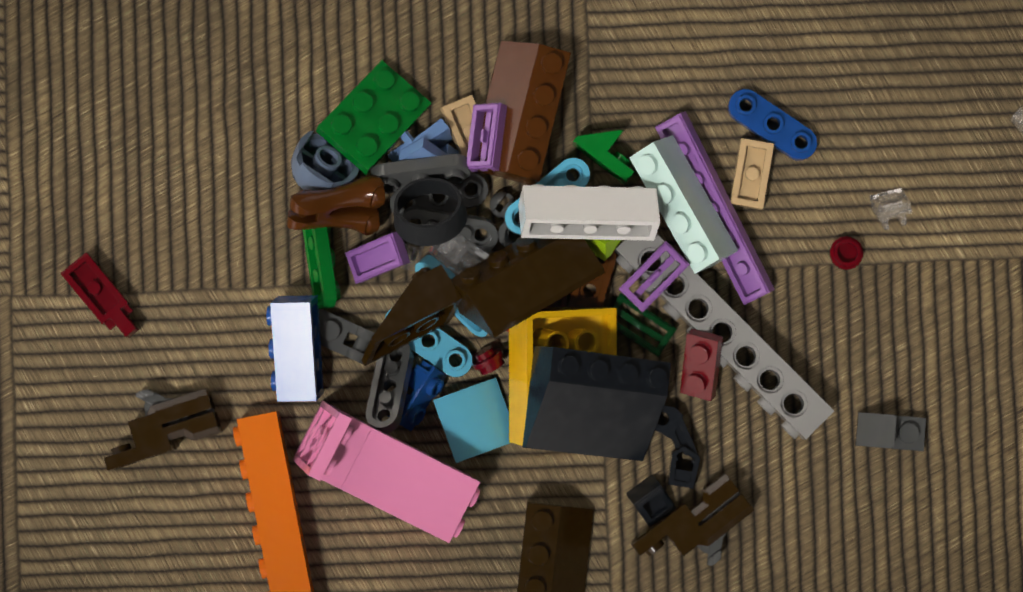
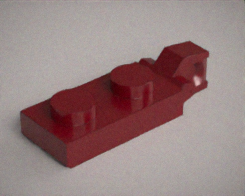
(100, 294)

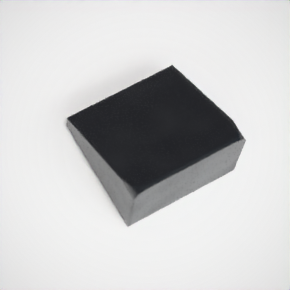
(651, 500)

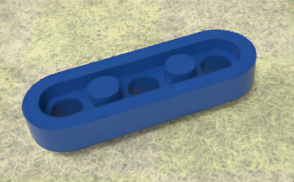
(756, 122)

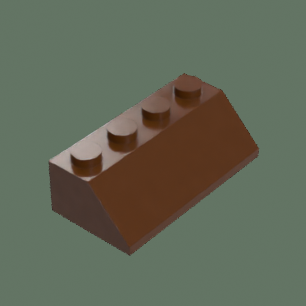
(530, 84)

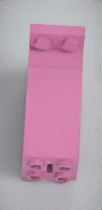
(386, 472)

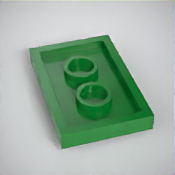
(373, 117)

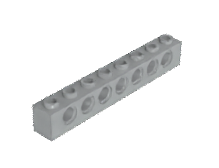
(813, 407)

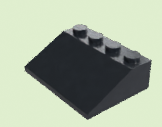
(594, 402)

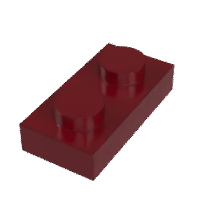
(701, 364)

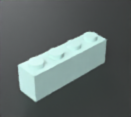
(684, 204)

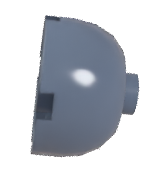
(320, 165)

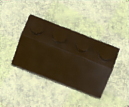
(523, 280)
(554, 548)

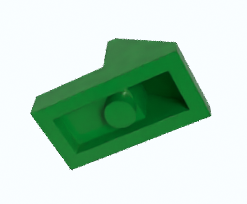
(597, 148)

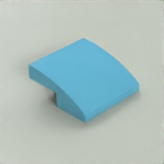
(474, 419)

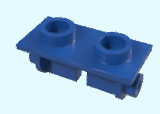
(427, 384)

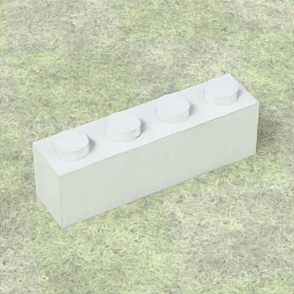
(588, 212)

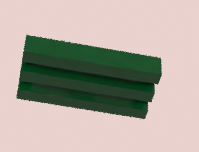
(650, 316)

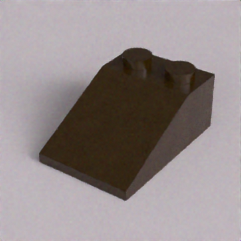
(422, 308)

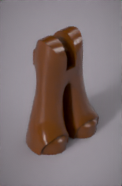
(344, 206)

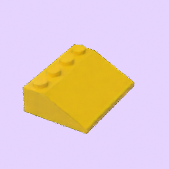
(561, 327)

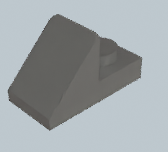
(890, 431)

